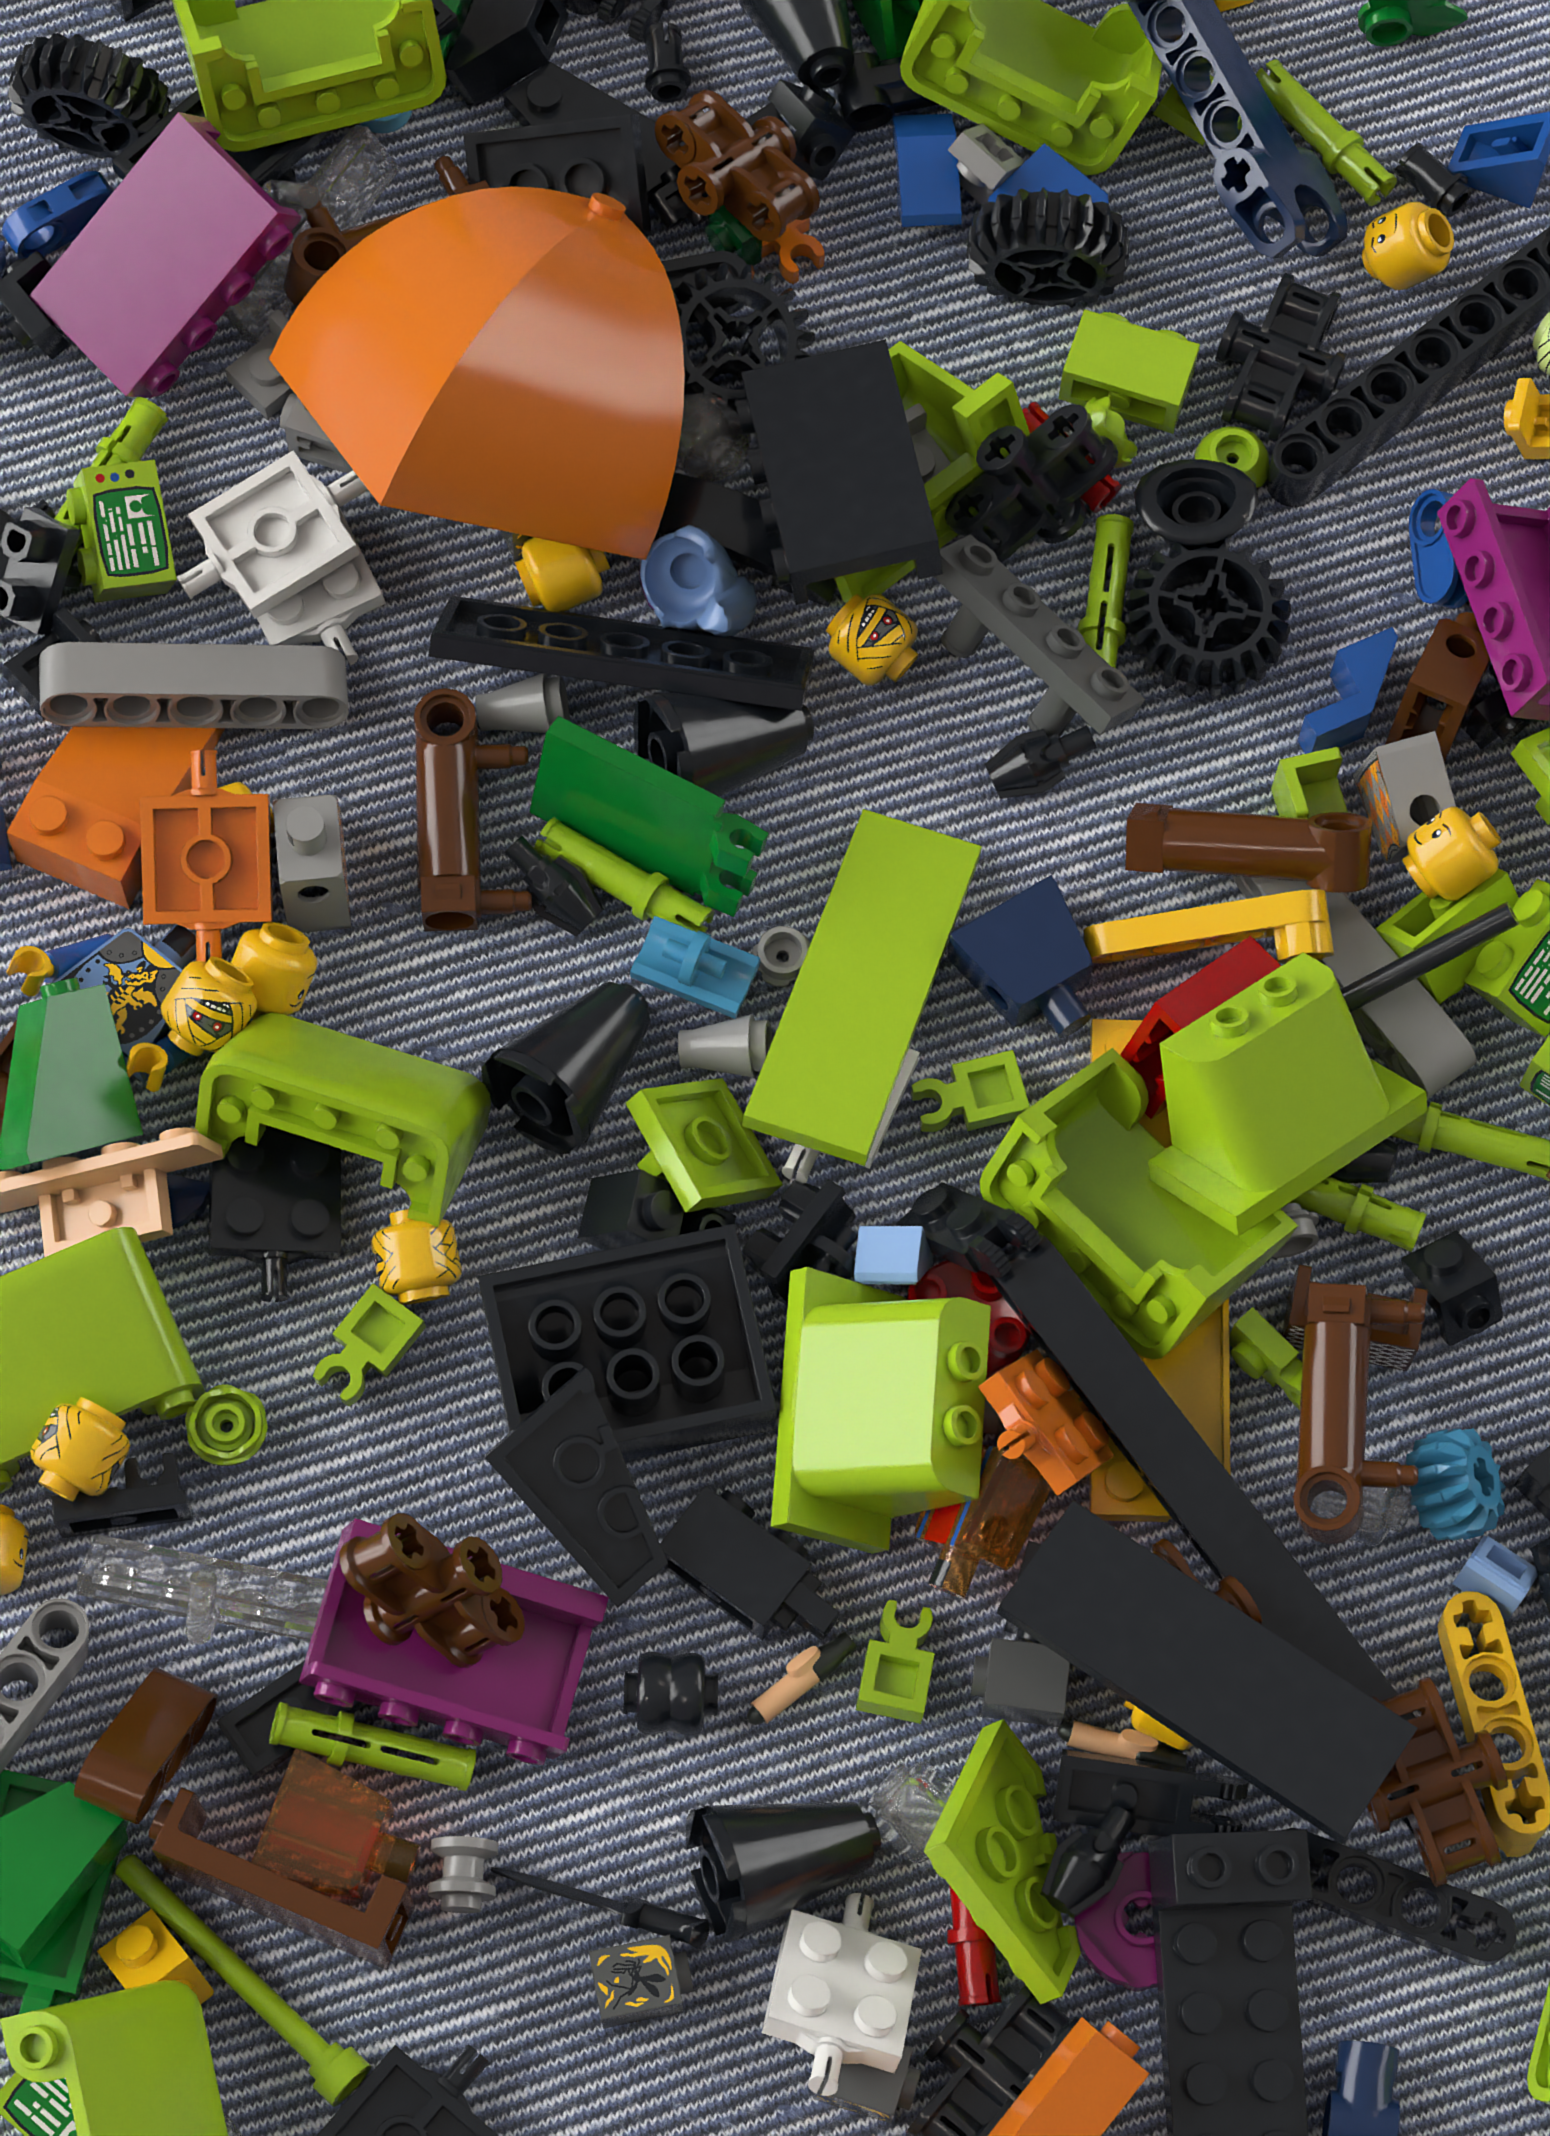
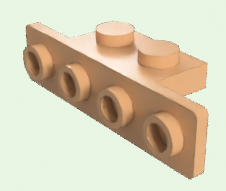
(108, 1190)

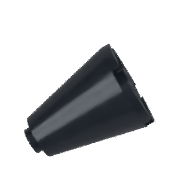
(808, 36)
(718, 740)
(568, 1066)
(774, 1858)

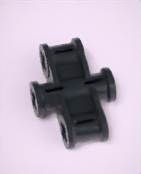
(1281, 357)
(1033, 482)
(1007, 2061)

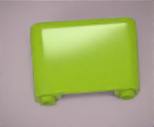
(308, 64)
(1036, 74)
(350, 1096)
(1085, 1183)
(87, 1329)
(128, 2059)

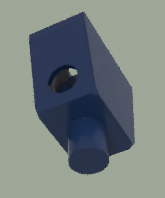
(1027, 958)

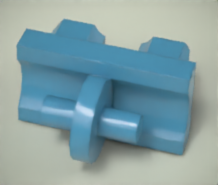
(695, 967)

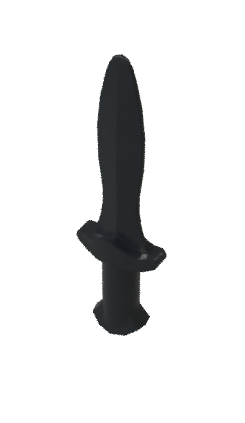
(633, 1912)

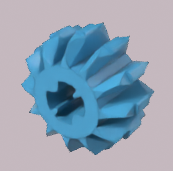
(1456, 1484)

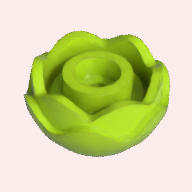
(1112, 426)
(1240, 444)
(223, 1405)

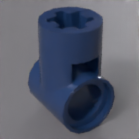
(1363, 2091)

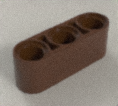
(145, 1745)

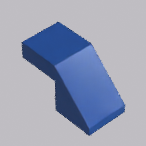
(926, 170)
(1358, 678)

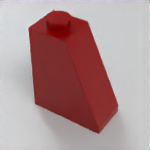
(1187, 1003)

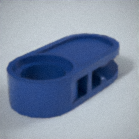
(56, 215)
(1433, 563)

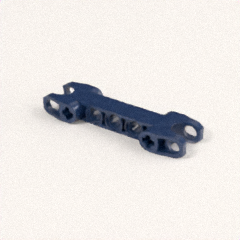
(1261, 167)

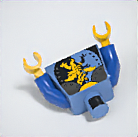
(136, 985)

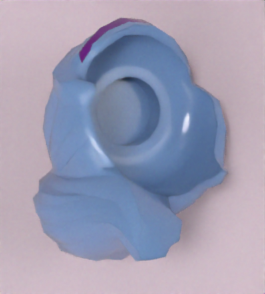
(696, 585)

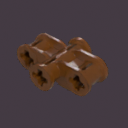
(737, 165)
(432, 1590)
(1442, 1806)

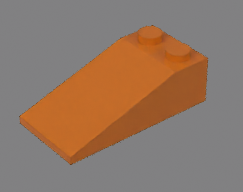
(86, 803)

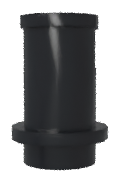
(666, 76)
(1434, 180)

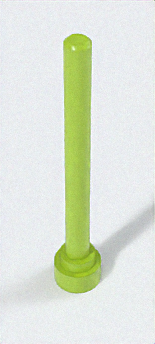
(334, 2068)

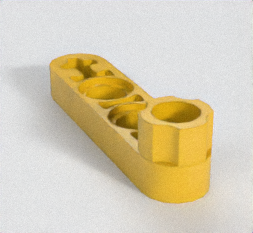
(1294, 918)
(1504, 1715)

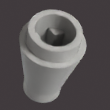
(524, 706)
(727, 1046)

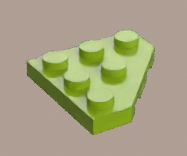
(998, 1857)

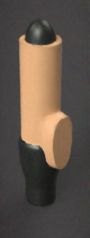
(802, 1674)
(1127, 1744)

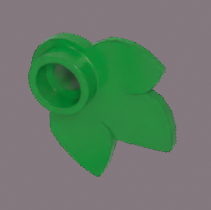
(1394, 21)

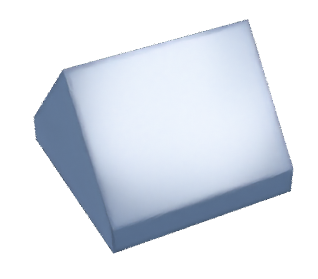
(891, 1255)
(1498, 1575)

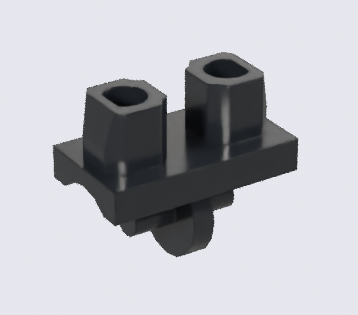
(37, 569)
(814, 1241)

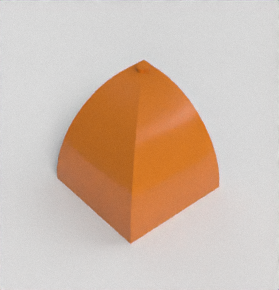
(501, 366)

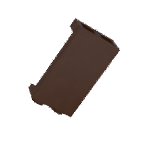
(365, 1934)

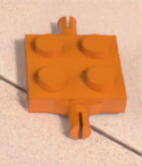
(206, 858)
(1046, 1421)

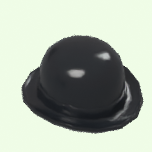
(1195, 501)

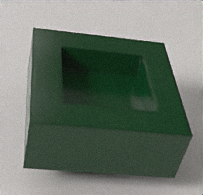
(730, 235)

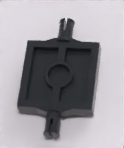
(276, 1204)
(412, 2100)

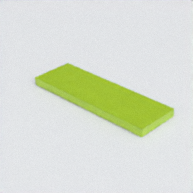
(862, 987)

